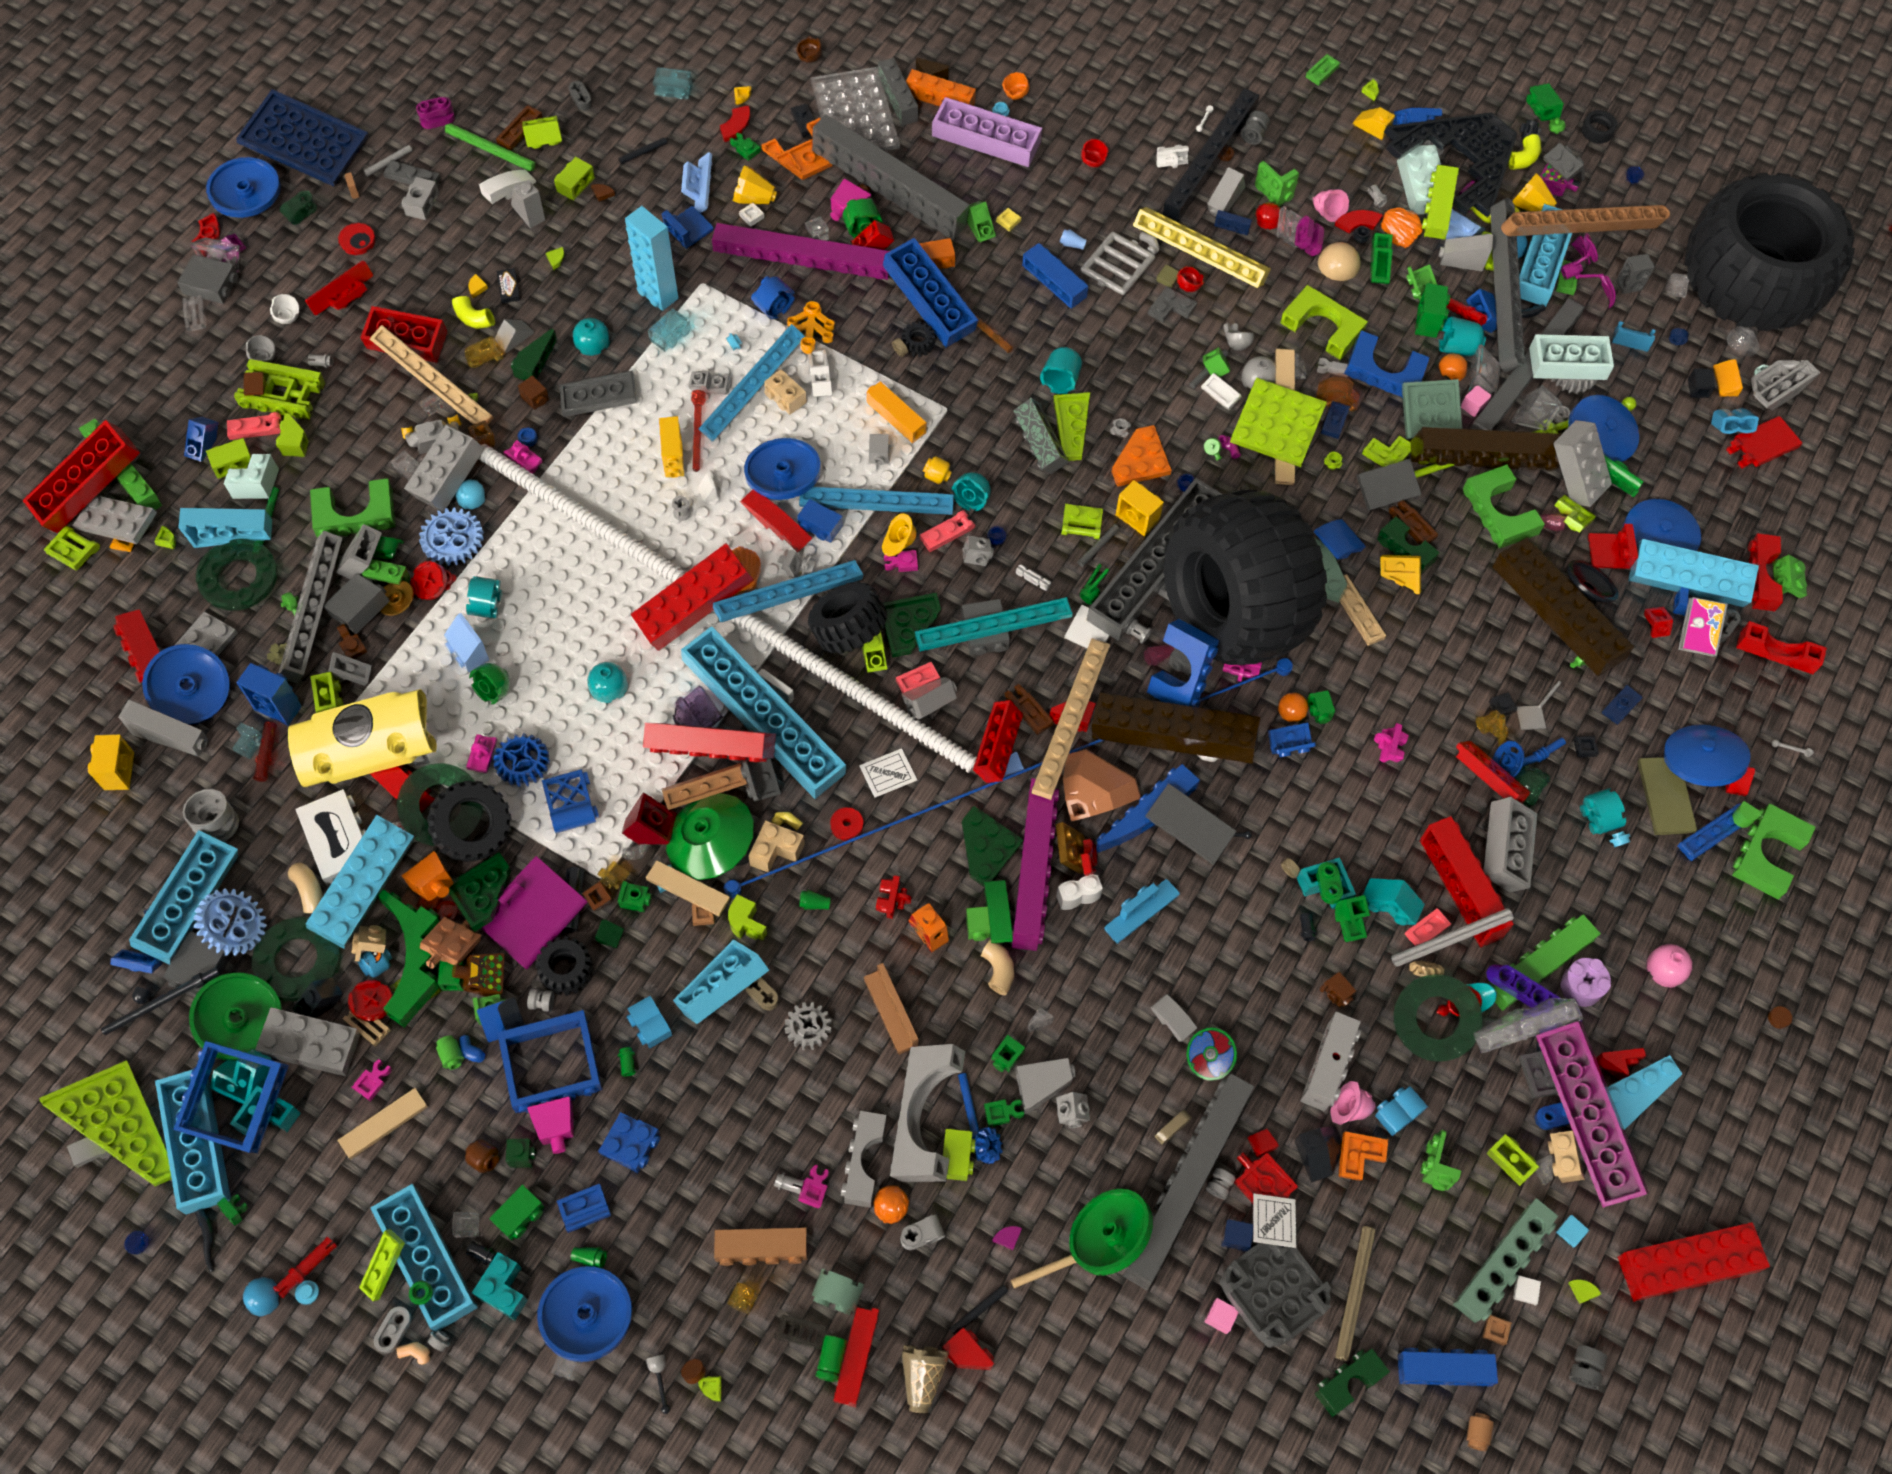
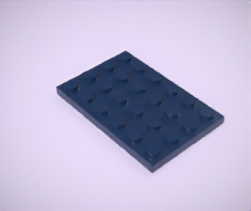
(302, 137)

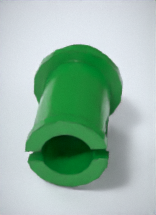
(627, 1061)

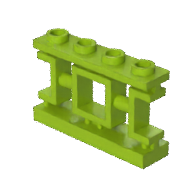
(287, 377)

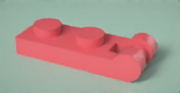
(254, 426)
(947, 531)

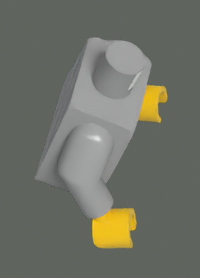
(427, 433)

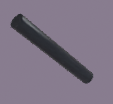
(643, 150)
(979, 1309)

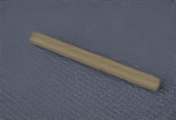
(1355, 1293)

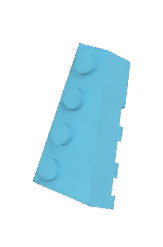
(217, 526)
(720, 981)
(1642, 1088)

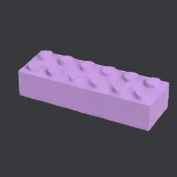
(986, 132)

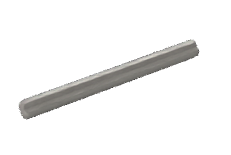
(1452, 937)

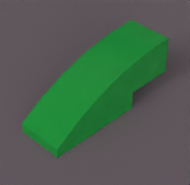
(1381, 258)
(998, 911)

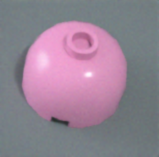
(1669, 965)

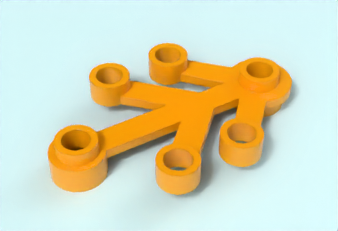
(812, 310)

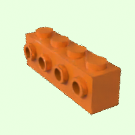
(935, 89)

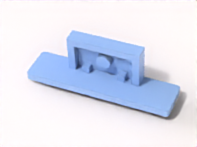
(697, 182)

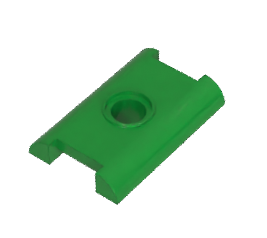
(1622, 477)

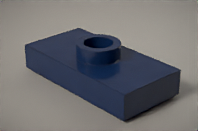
(1233, 222)
(1622, 705)

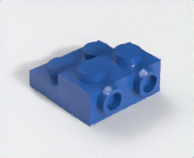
(1414, 115)
(630, 1142)

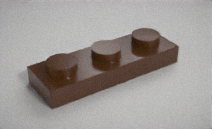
(514, 131)

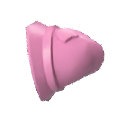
(1331, 204)
(1352, 1104)

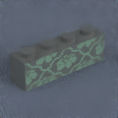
(898, 91)
(1040, 436)

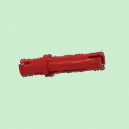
(1468, 312)
(297, 1274)

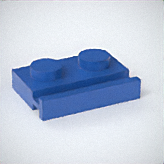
(583, 1208)

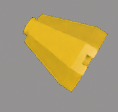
(753, 188)
(1534, 195)

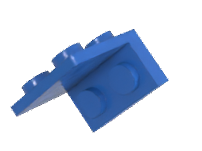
(687, 226)

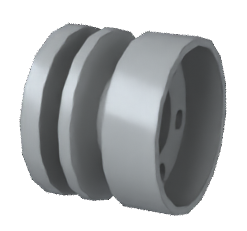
(211, 814)

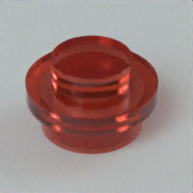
(447, 909)

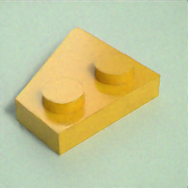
(1402, 570)

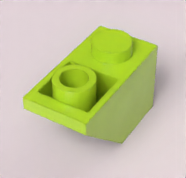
(292, 438)
(874, 654)

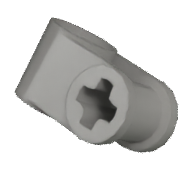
(926, 1232)

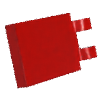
(1766, 443)

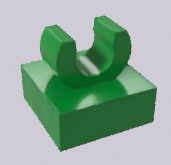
(230, 1210)

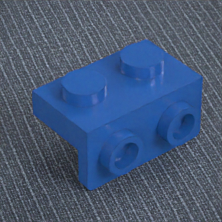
(1290, 738)

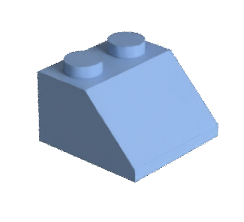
(1462, 226)
(465, 644)

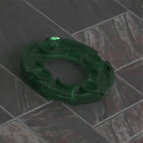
(244, 598)
(410, 795)
(271, 942)
(1411, 1035)

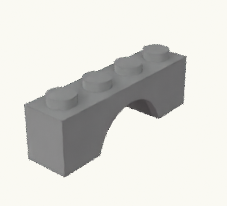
(859, 1186)

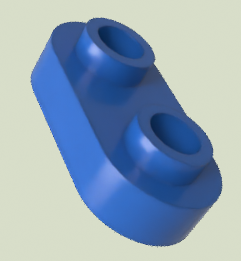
(1557, 1115)

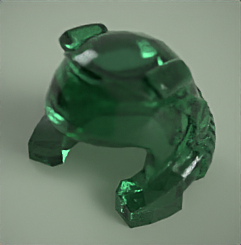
(1534, 781)

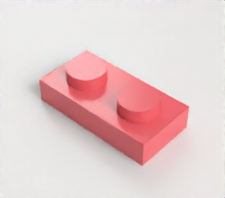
(917, 677)
(1428, 928)

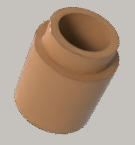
(1479, 1432)

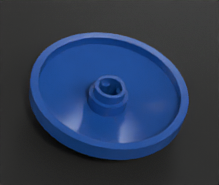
(243, 187)
(1614, 424)
(782, 468)
(1664, 523)
(186, 683)
(1707, 755)
(584, 1314)

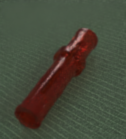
(264, 758)

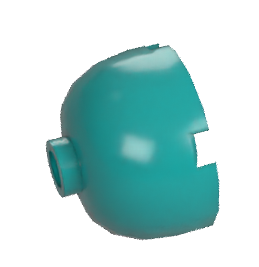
(591, 336)
(971, 491)
(607, 682)

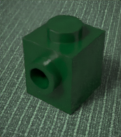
(520, 1153)

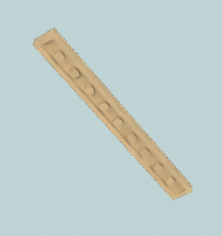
(1070, 719)

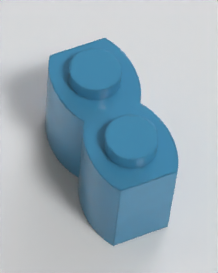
(1735, 420)
(649, 1022)
(1401, 1110)

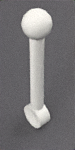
(1209, 109)

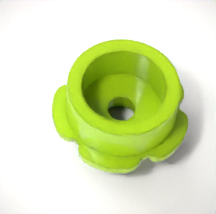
(1333, 456)

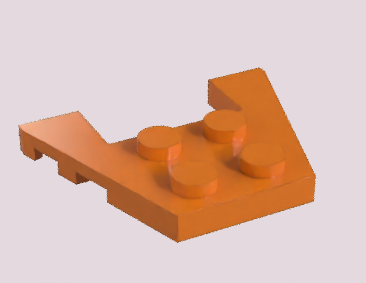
(799, 159)

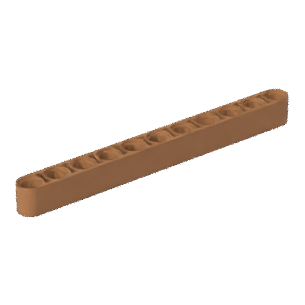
(1585, 220)

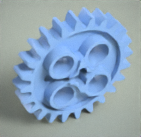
(451, 536)
(211, 913)

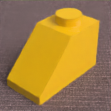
(1375, 121)

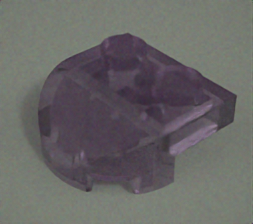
(696, 710)

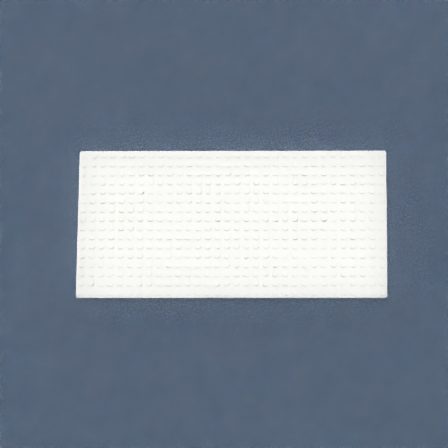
(574, 592)

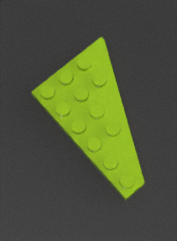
(116, 1118)

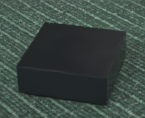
(1586, 746)

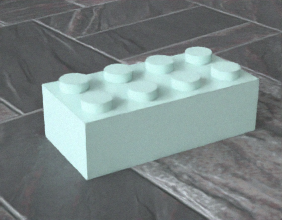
(1416, 174)
(1571, 357)

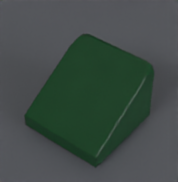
(609, 934)

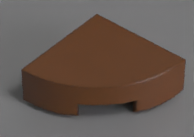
(602, 191)

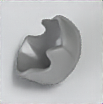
(260, 348)

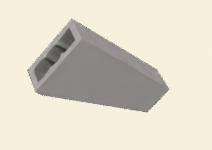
(162, 729)

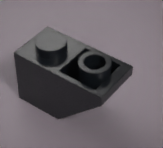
(318, 998)

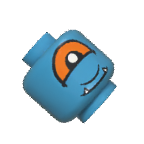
(374, 963)

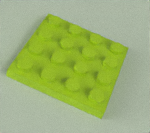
(1278, 422)

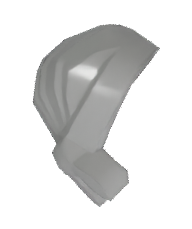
(1236, 339)

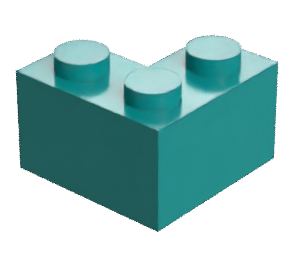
(1309, 885)
(1395, 898)
(239, 1077)
(282, 1116)
(495, 1287)

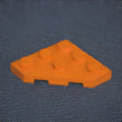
(1141, 458)

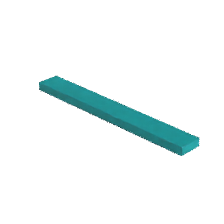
(993, 624)

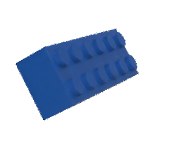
(930, 292)

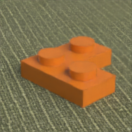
(1356, 1149)

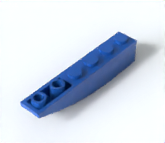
(1135, 821)

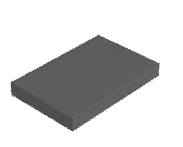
(1388, 485)

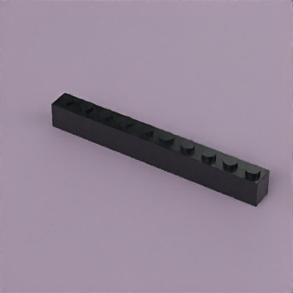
(1210, 155)

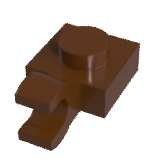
(350, 645)

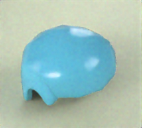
(470, 494)

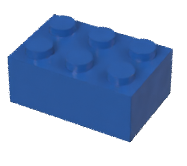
(269, 693)

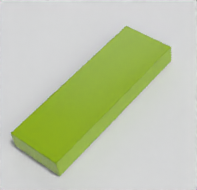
(381, 1265)

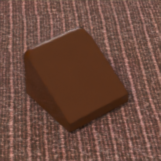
(254, 383)

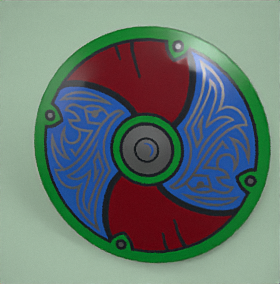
(1211, 1054)

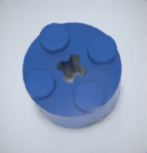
(773, 297)

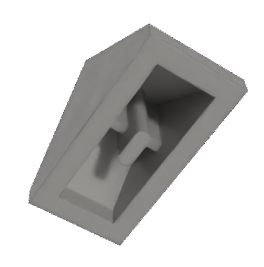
(512, 333)

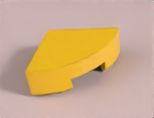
(742, 94)
(476, 286)

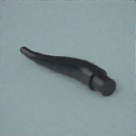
(1534, 311)
(208, 1236)

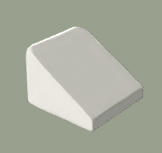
(707, 488)

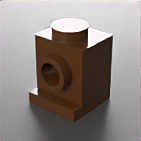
(598, 896)
(1339, 990)

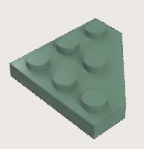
(1336, 583)

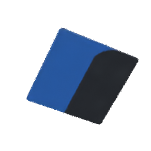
(500, 1017)

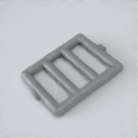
(1131, 279)

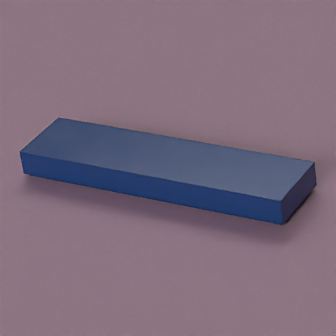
(1709, 835)

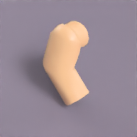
(416, 1350)

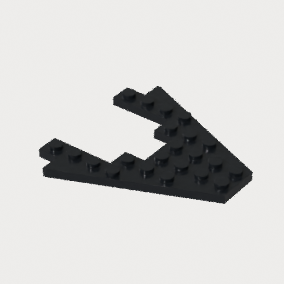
(1478, 136)

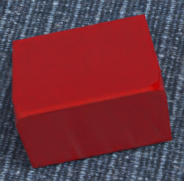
(1262, 1143)

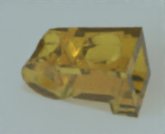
(483, 352)
(742, 1298)

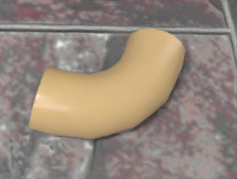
(307, 886)
(1002, 967)

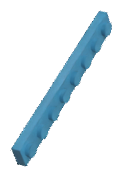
(751, 383)
(879, 500)
(787, 591)

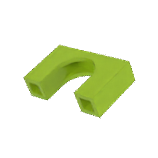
(1313, 303)

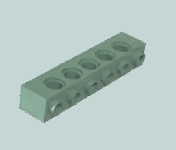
(1468, 1300)

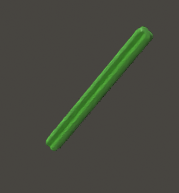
(490, 147)

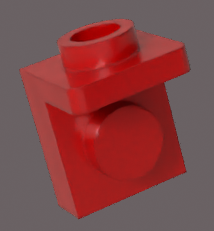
(1660, 621)

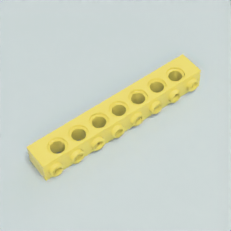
(1202, 247)

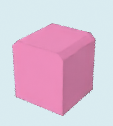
(1476, 401)
(1221, 1316)

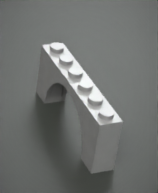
(925, 1070)

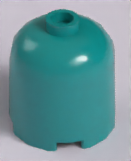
(1461, 337)
(1061, 370)

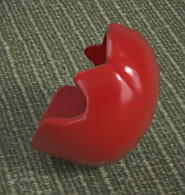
(1094, 153)
(1268, 215)
(1189, 279)

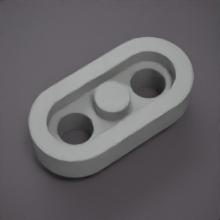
(392, 1330)

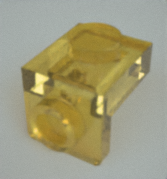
(613, 875)

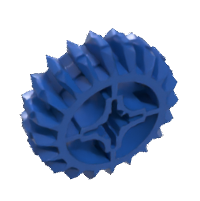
(526, 769)

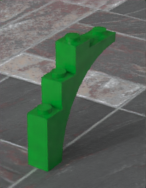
(415, 985)

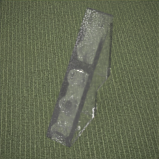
(1528, 1023)

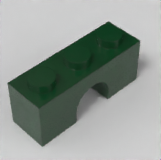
(1393, 538)
(1335, 1393)

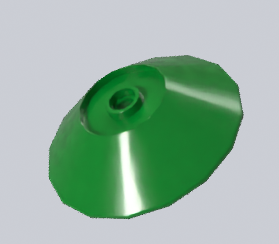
(719, 845)

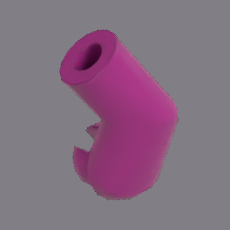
(1233, 448)

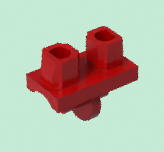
(888, 905)

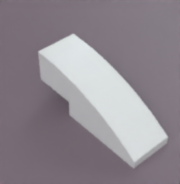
(503, 185)
(819, 373)

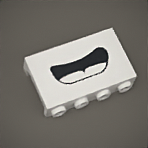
(331, 831)

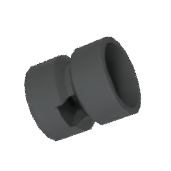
(1255, 127)
(1588, 1367)

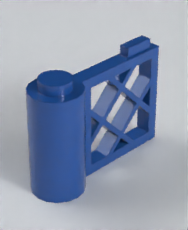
(575, 814)

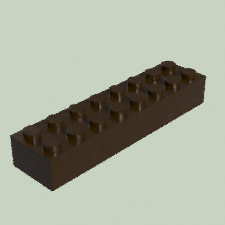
(1485, 448)
(1563, 607)
(1176, 727)

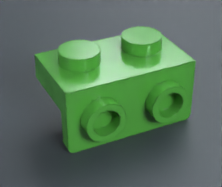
(1419, 279)
(386, 572)
(1791, 575)

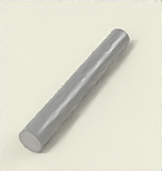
(383, 163)

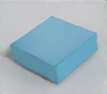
(1572, 1231)

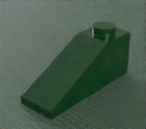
(534, 356)

